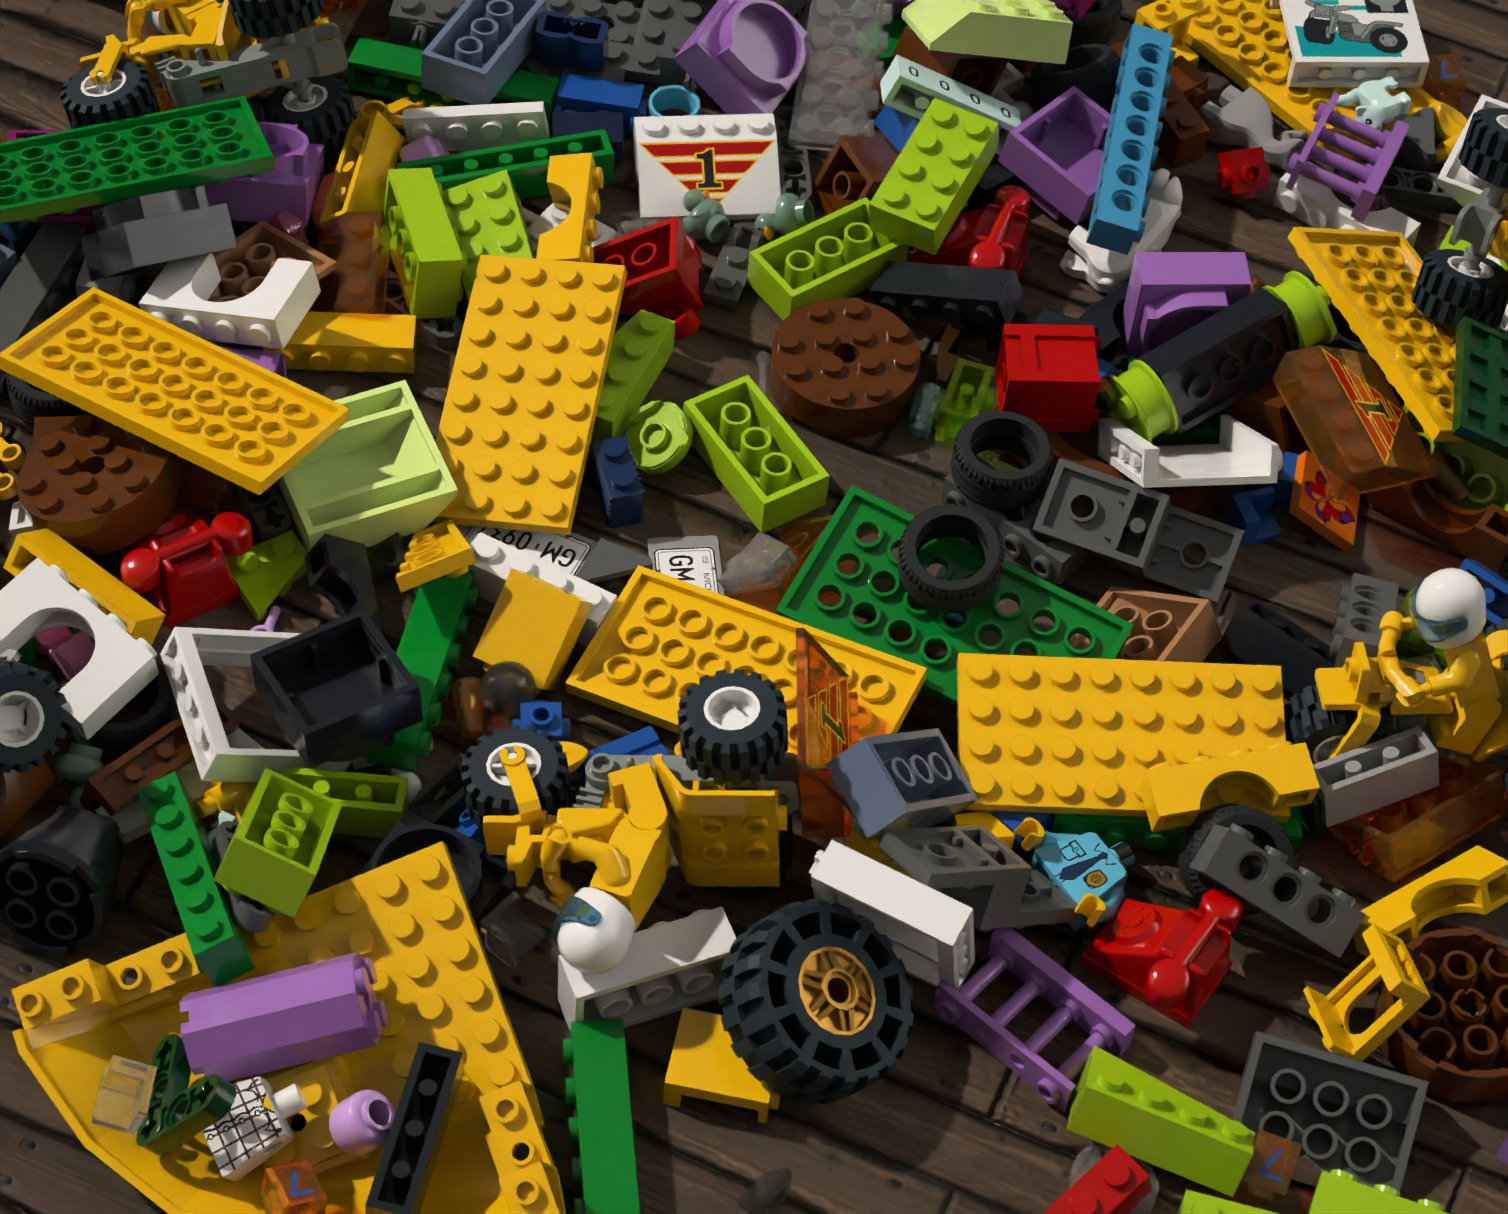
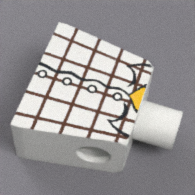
(253, 1126)

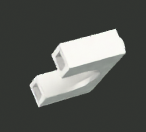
(258, 319)
(119, 665)

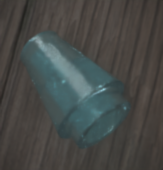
(925, 410)

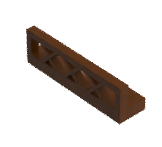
(152, 759)

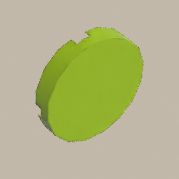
(659, 436)

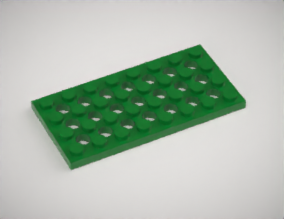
(130, 159)
(962, 559)

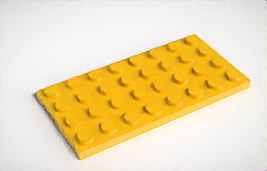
(1253, 50)
(1372, 286)
(174, 389)
(527, 390)
(675, 632)
(1088, 729)

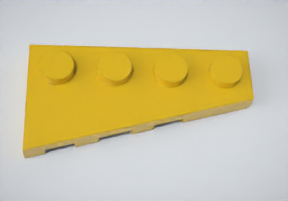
(433, 554)

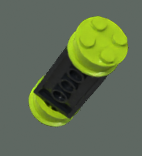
(1219, 358)

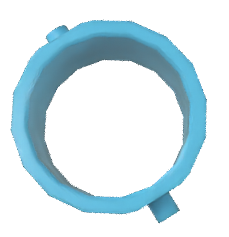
(673, 98)

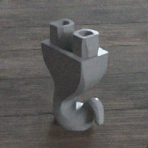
(1249, 123)

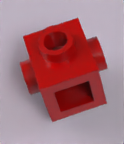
(1243, 172)

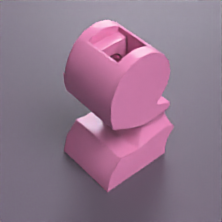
(65, 649)

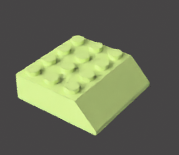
(992, 28)
(371, 473)

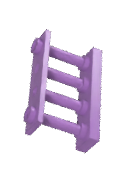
(1370, 176)
(1042, 979)

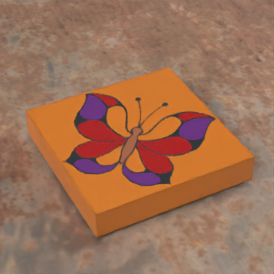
(1317, 506)

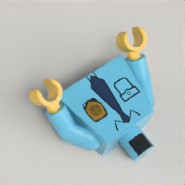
(1080, 869)

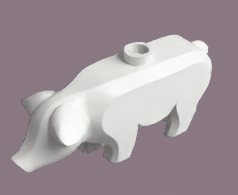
(1106, 267)

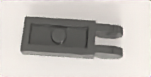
(729, 275)

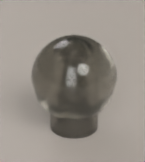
(506, 687)

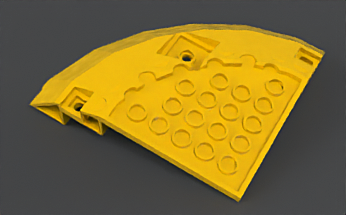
(434, 993)

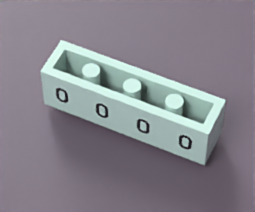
(913, 87)

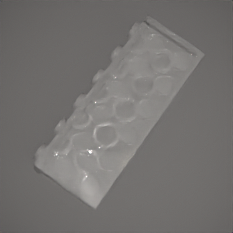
(840, 72)

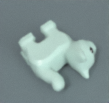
(1375, 103)

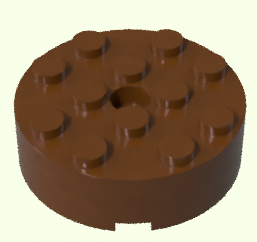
(844, 367)
(98, 485)
(1463, 1029)

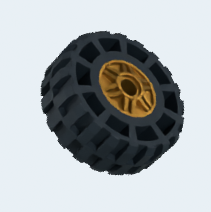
(816, 1002)

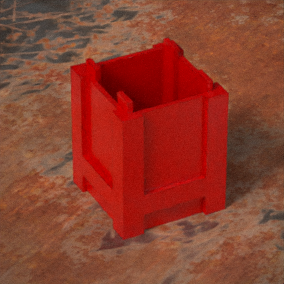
(1050, 375)

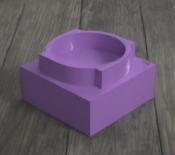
(745, 55)
(1060, 154)
(287, 187)
(1177, 292)

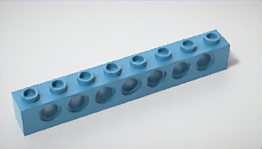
(1130, 140)

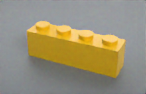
(362, 168)
(352, 343)
(111, 594)

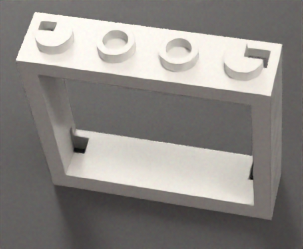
(184, 661)
(924, 925)

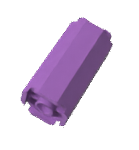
(283, 1018)

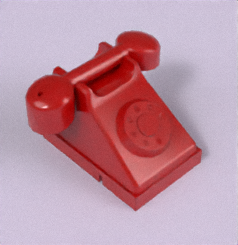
(987, 236)
(661, 273)
(186, 564)
(1167, 953)

